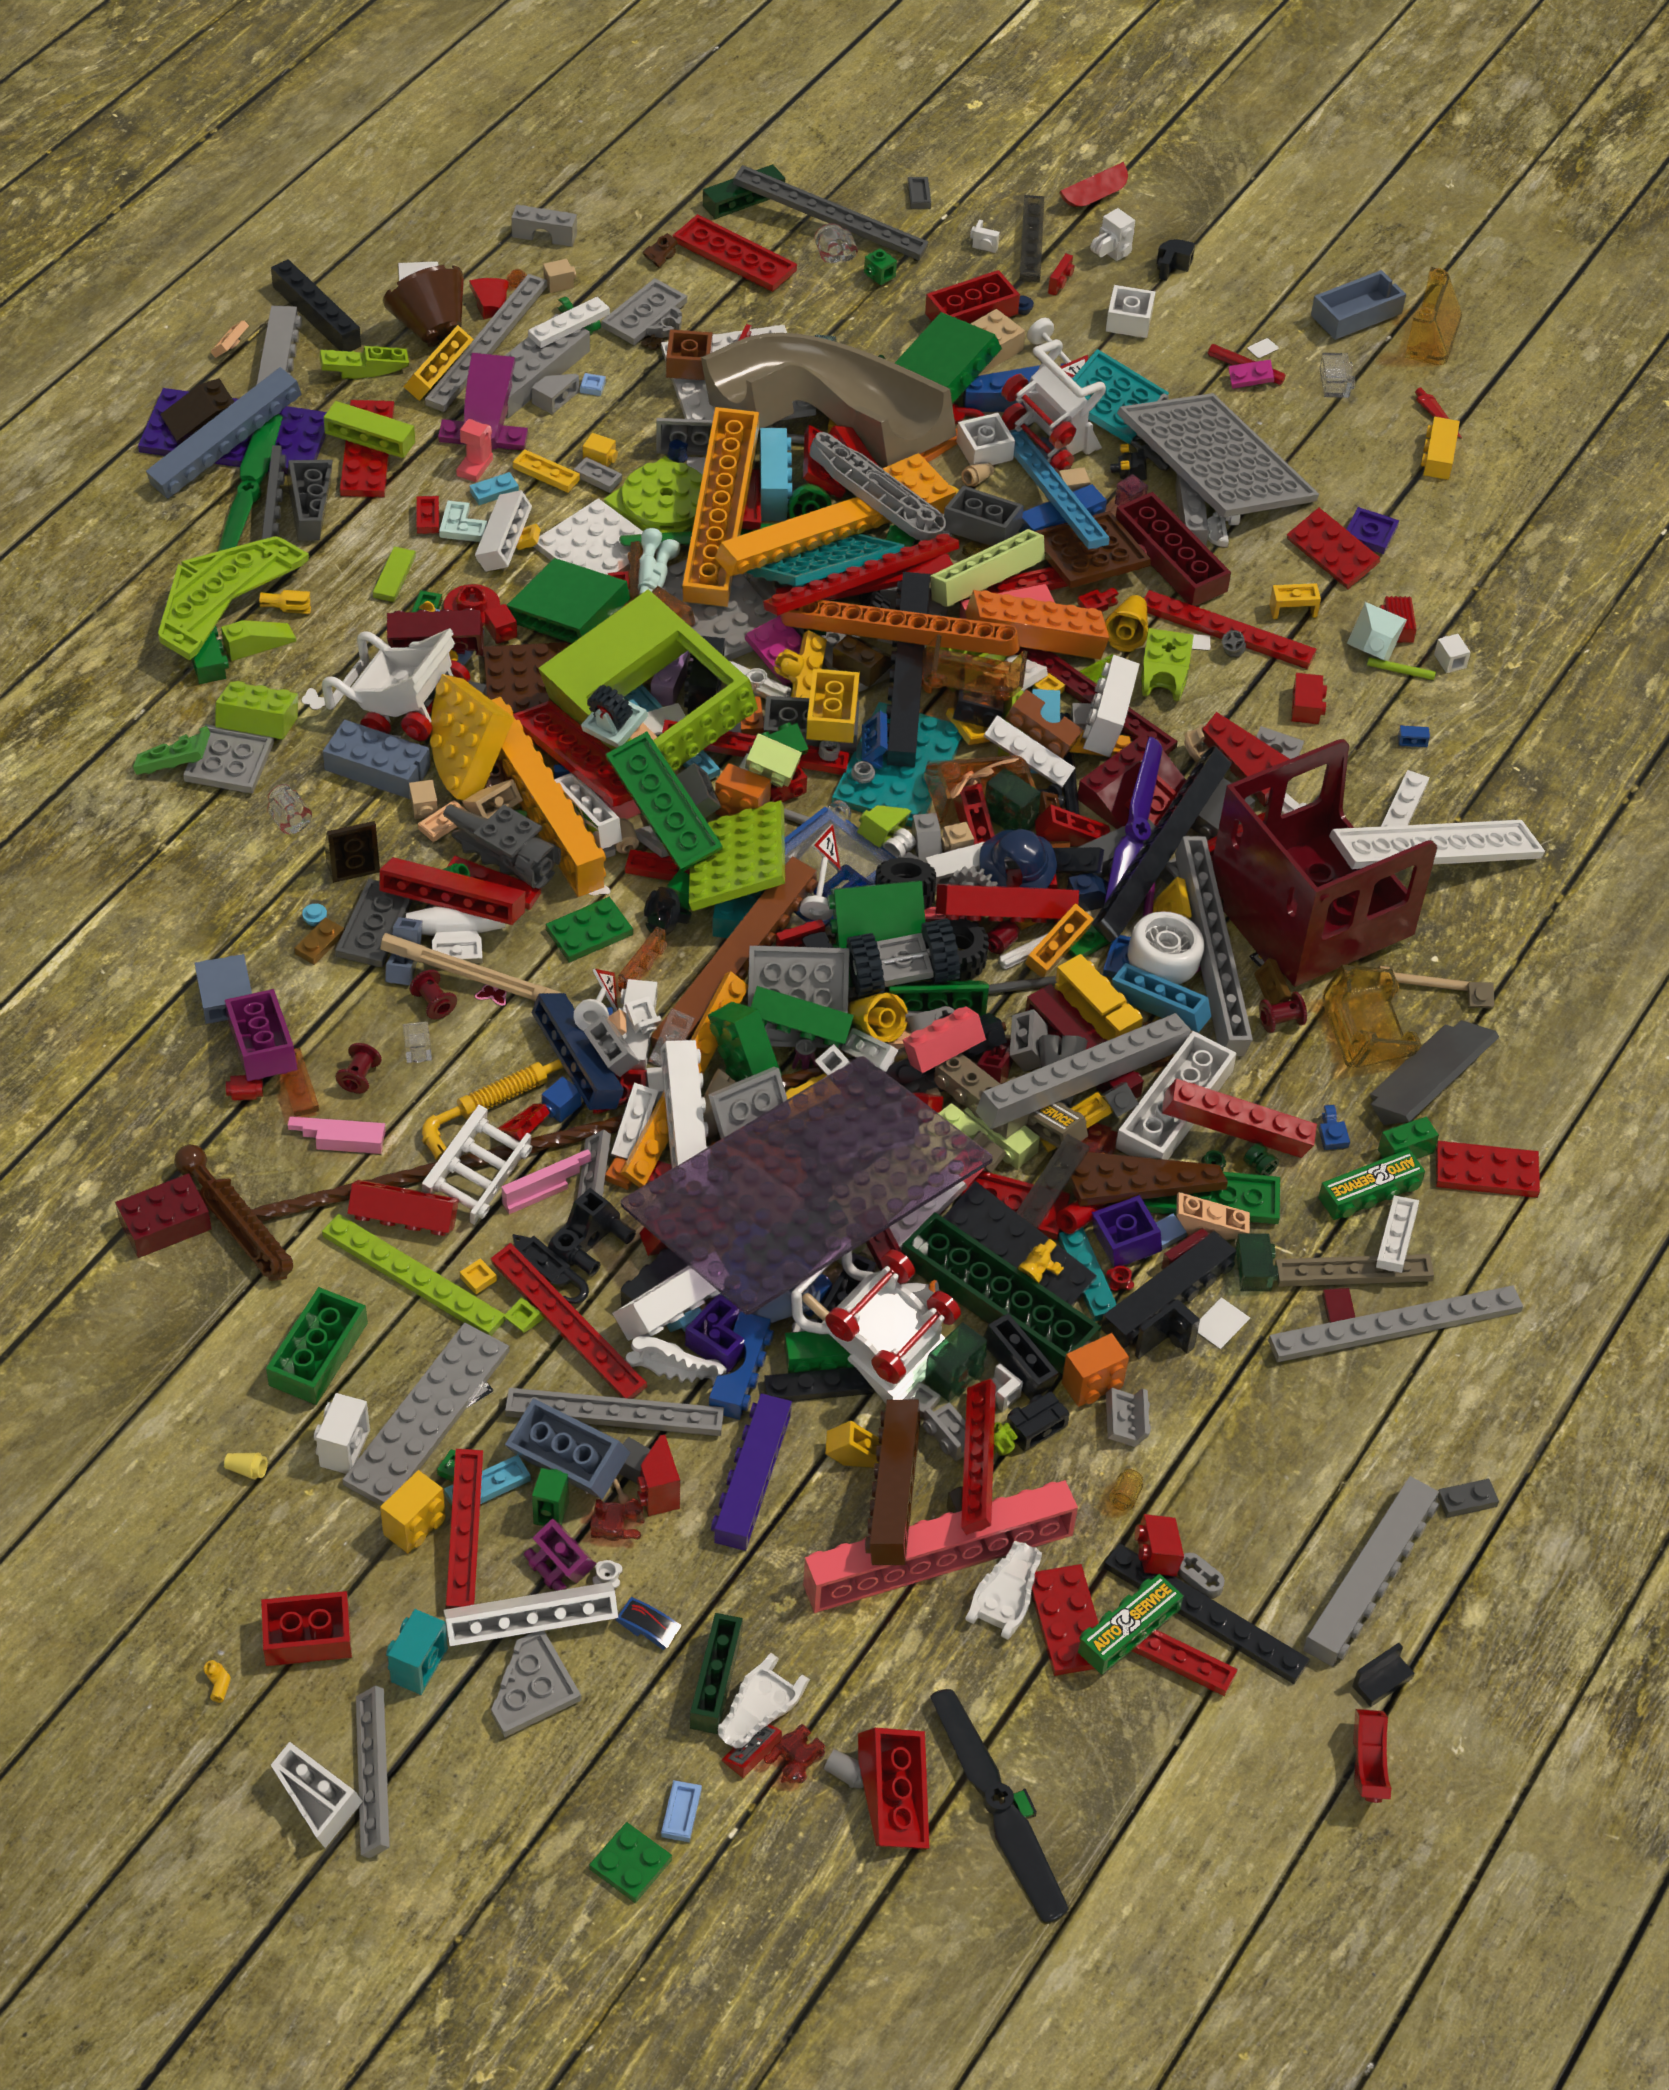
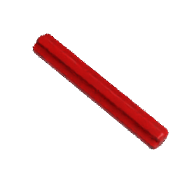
(1235, 359)

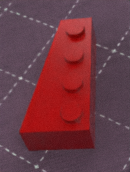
(1243, 749)

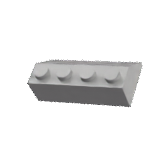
(691, 431)

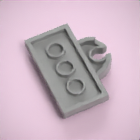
(647, 313)

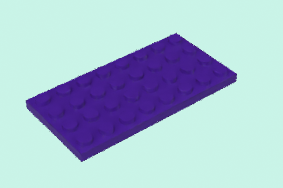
(299, 433)

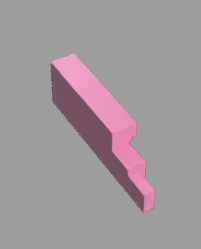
(341, 1134)
(542, 1183)

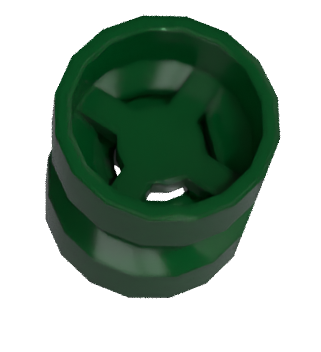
(1261, 1160)

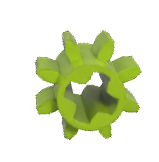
(1003, 1438)

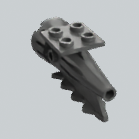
(507, 842)

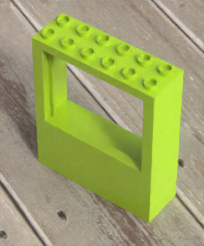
(630, 651)

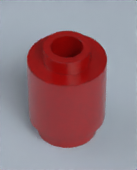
(241, 1089)

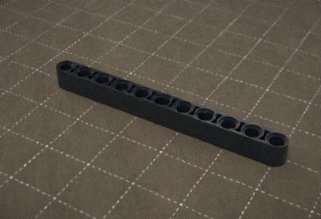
(1161, 844)

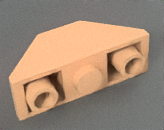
(1200, 1213)

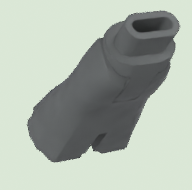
(1054, 1049)

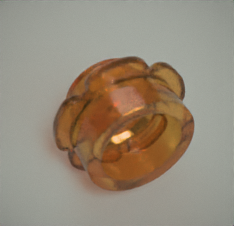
(516, 277)

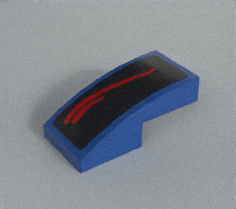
(648, 1621)

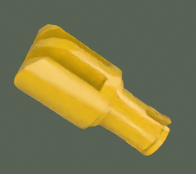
(288, 601)

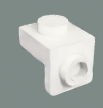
(984, 238)
(642, 1015)

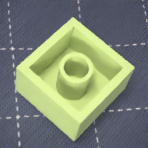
(773, 760)

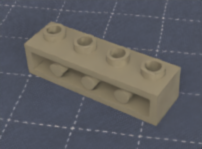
(966, 1084)

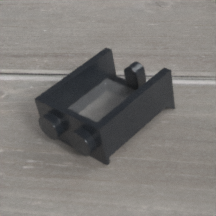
(976, 707)

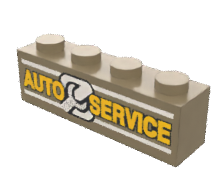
(1057, 1121)

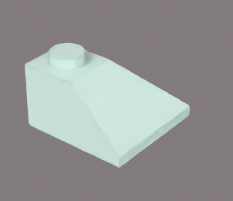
(1376, 631)

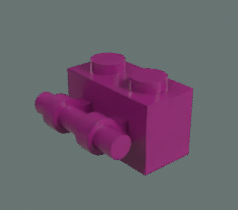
(563, 1551)

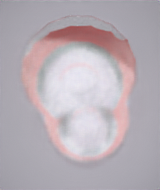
(835, 243)
(288, 809)

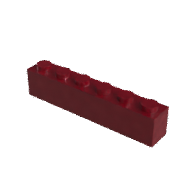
(1066, 1020)

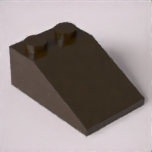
(196, 409)
(352, 851)

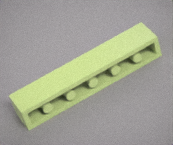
(987, 567)

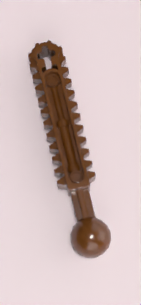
(235, 1215)

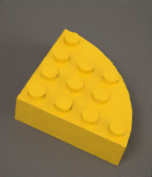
(465, 735)

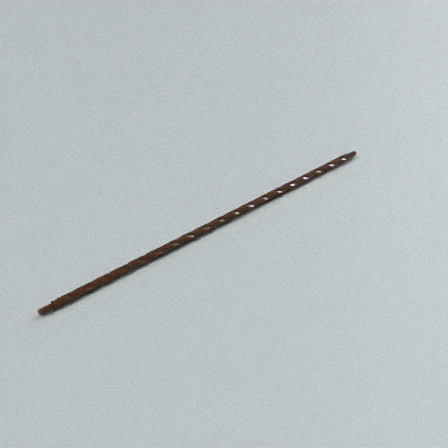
(538, 1144)

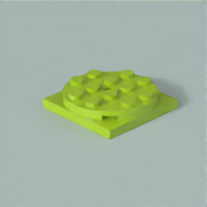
(659, 496)

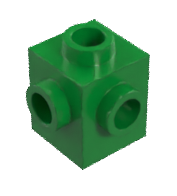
(880, 266)

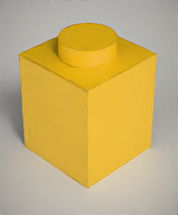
(600, 449)

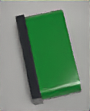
(1024, 1804)

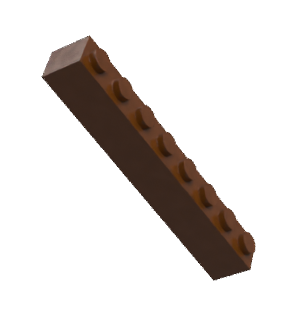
(894, 1482)

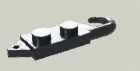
(551, 1266)

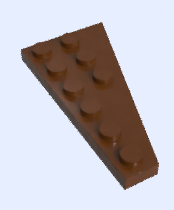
(1117, 1178)

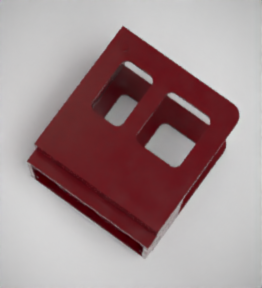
(1293, 886)

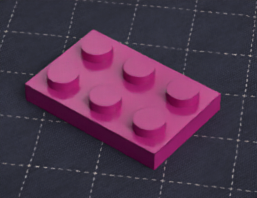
(771, 640)

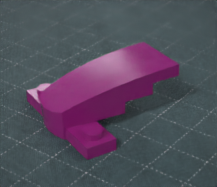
(487, 402)

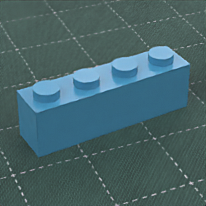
(1162, 996)

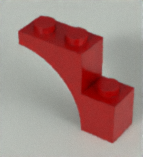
(1371, 1755)

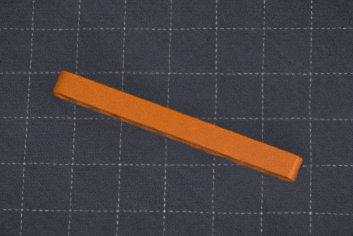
(905, 627)

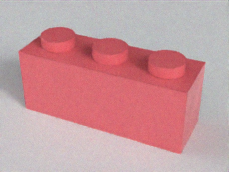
(944, 1039)

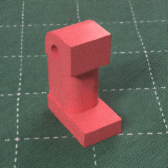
(478, 450)

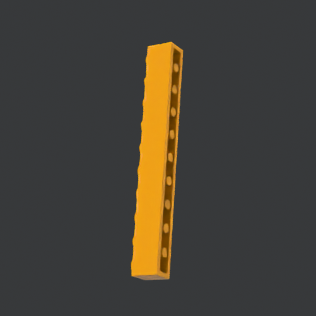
(797, 535)

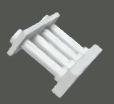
(465, 1143)

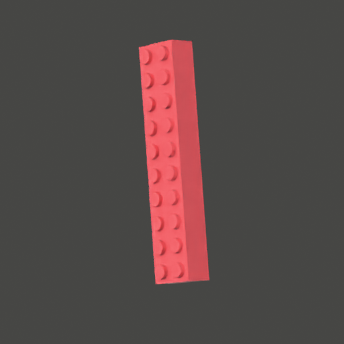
(941, 1547)

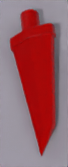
(1430, 404)

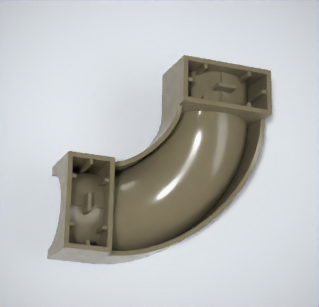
(884, 403)

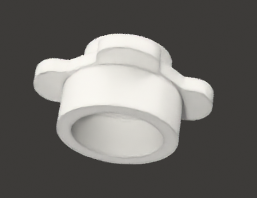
(605, 1567)

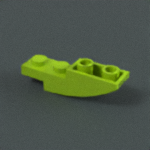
(370, 363)

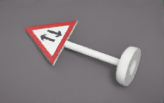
(1041, 332)
(816, 906)
(590, 1009)

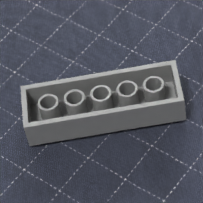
(535, 363)

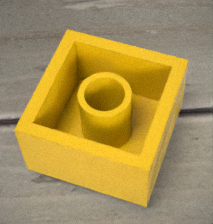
(413, 1512)

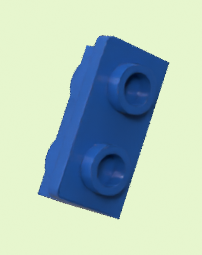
(875, 739)

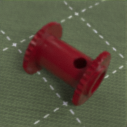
(439, 1003)
(1282, 1012)
(363, 1058)

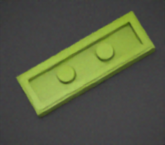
(394, 574)

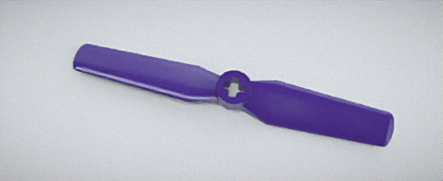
(1138, 814)

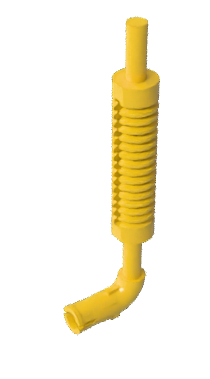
(488, 1097)

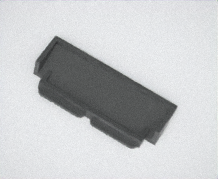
(1430, 1071)

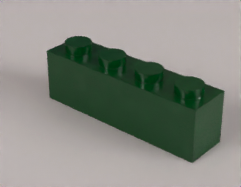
(729, 198)
(716, 1673)

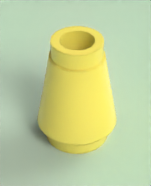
(247, 1464)

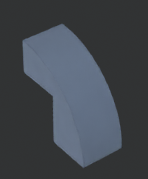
(398, 968)

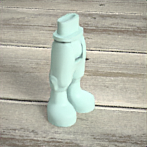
(652, 571)

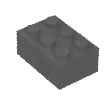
(982, 516)

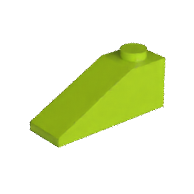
(253, 637)

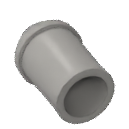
(845, 1769)

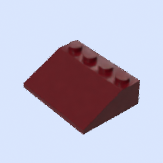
(1113, 782)

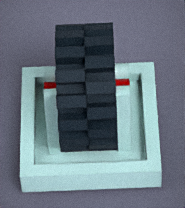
(612, 716)

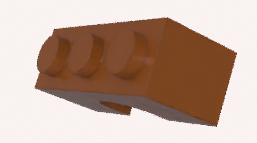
(1027, 717)

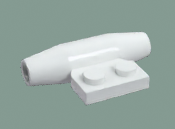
(455, 931)

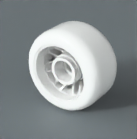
(1166, 946)

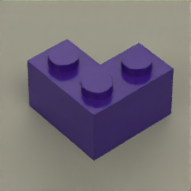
(713, 1334)

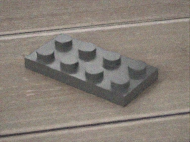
(370, 920)

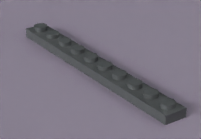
(830, 212)

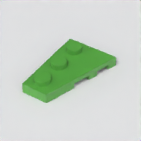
(182, 751)

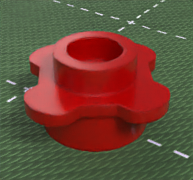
(1123, 1273)

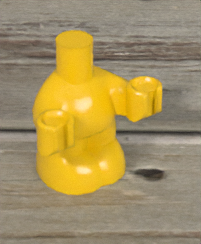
(1039, 1260)

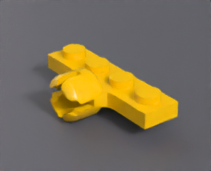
(799, 667)

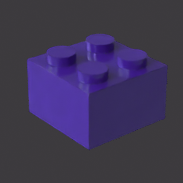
(1127, 1231)

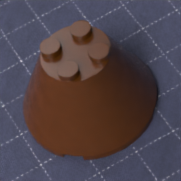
(428, 302)

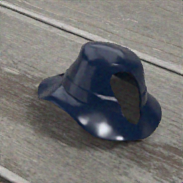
(1027, 849)

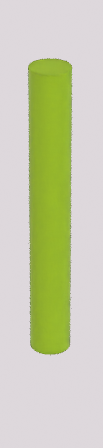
(1401, 668)

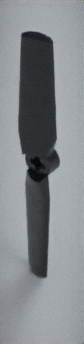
(1010, 1826)

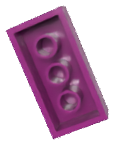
(261, 1035)

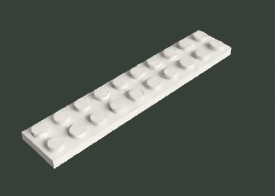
(1454, 842)

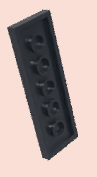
(1013, 1238)

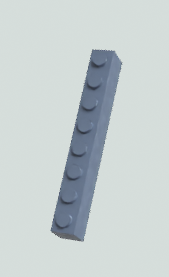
(223, 432)

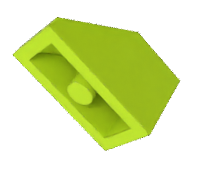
(882, 823)

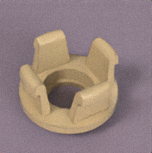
(1193, 743)

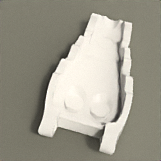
(671, 1360)
(1006, 1592)
(760, 1701)

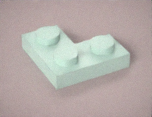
(458, 526)

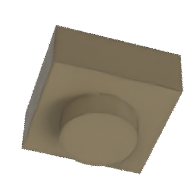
(1480, 994)

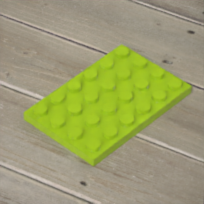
(749, 858)

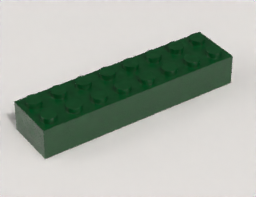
(995, 1288)

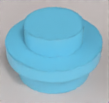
(314, 914)

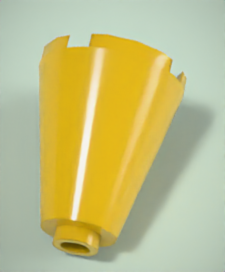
(1128, 624)
(879, 1016)

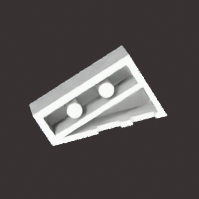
(316, 1792)

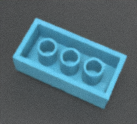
(775, 473)

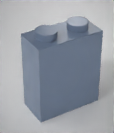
(219, 981)

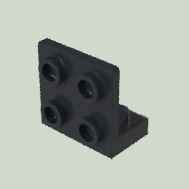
(1173, 1322)

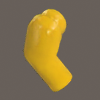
(220, 1679)

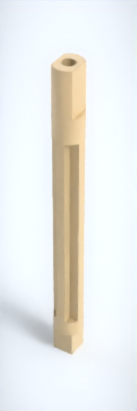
(461, 967)

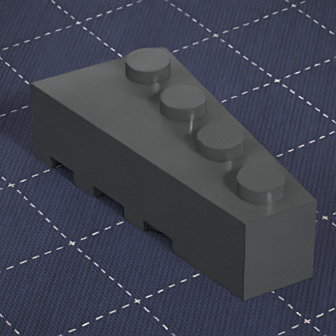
(309, 492)

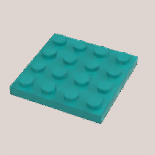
(1122, 389)

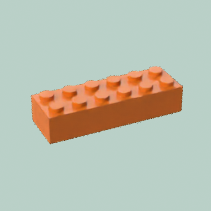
(1043, 624)

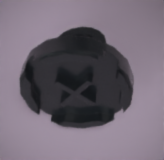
(664, 910)

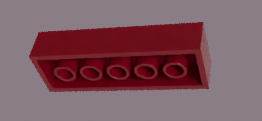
(1174, 549)

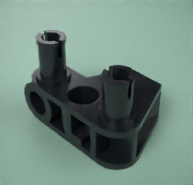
(588, 1215)

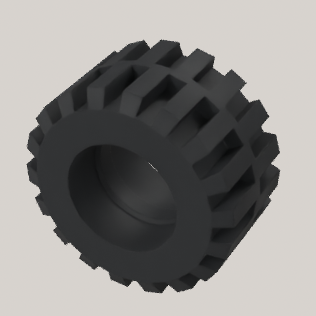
(906, 870)
(975, 945)

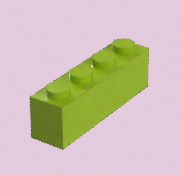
(369, 429)

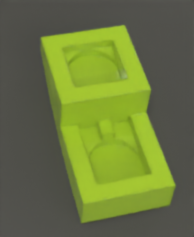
(523, 1315)

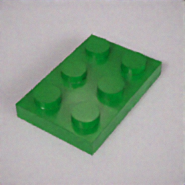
(589, 929)

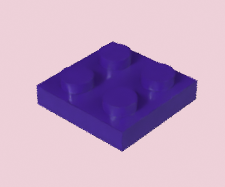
(1373, 529)

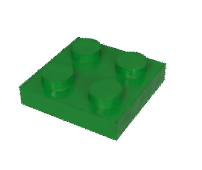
(630, 1862)

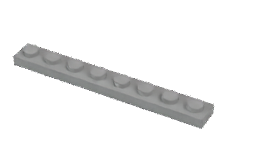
(622, 1411)

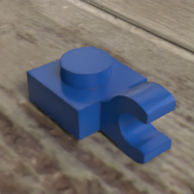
(1333, 1133)

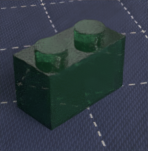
(1255, 1262)

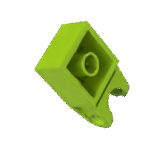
(1166, 661)

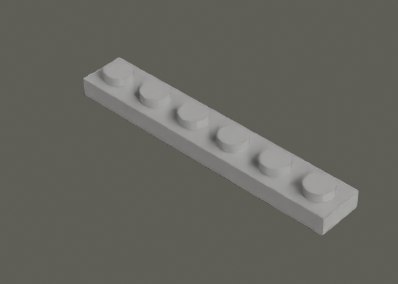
(372, 1772)

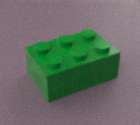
(742, 1040)

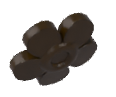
(652, 342)

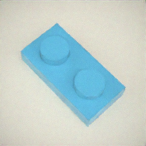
(491, 488)

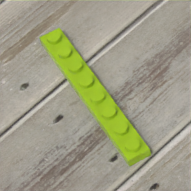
(413, 1275)

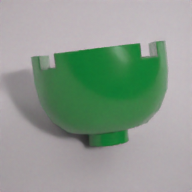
(807, 499)

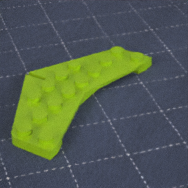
(211, 581)

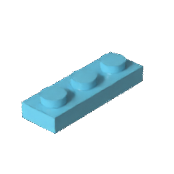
(499, 1479)

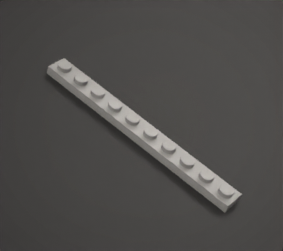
(486, 341)
(1395, 1323)

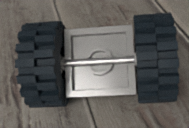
(903, 958)

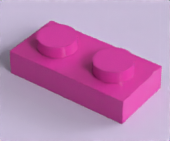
(1251, 374)

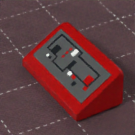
(746, 1758)

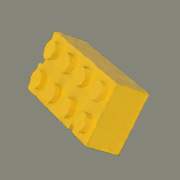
(1096, 998)

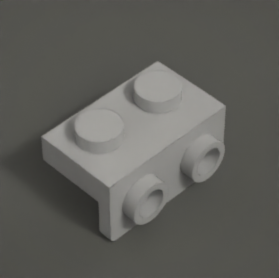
(1127, 1416)
(947, 1428)

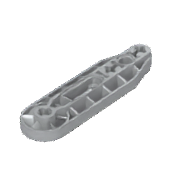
(877, 488)

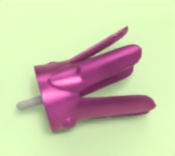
(804, 1051)

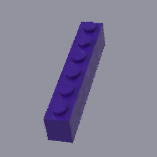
(752, 1473)

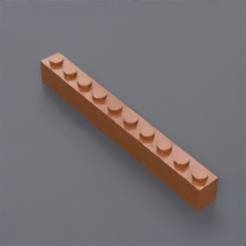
(756, 929)

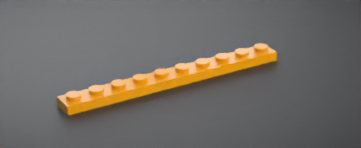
(655, 1133)

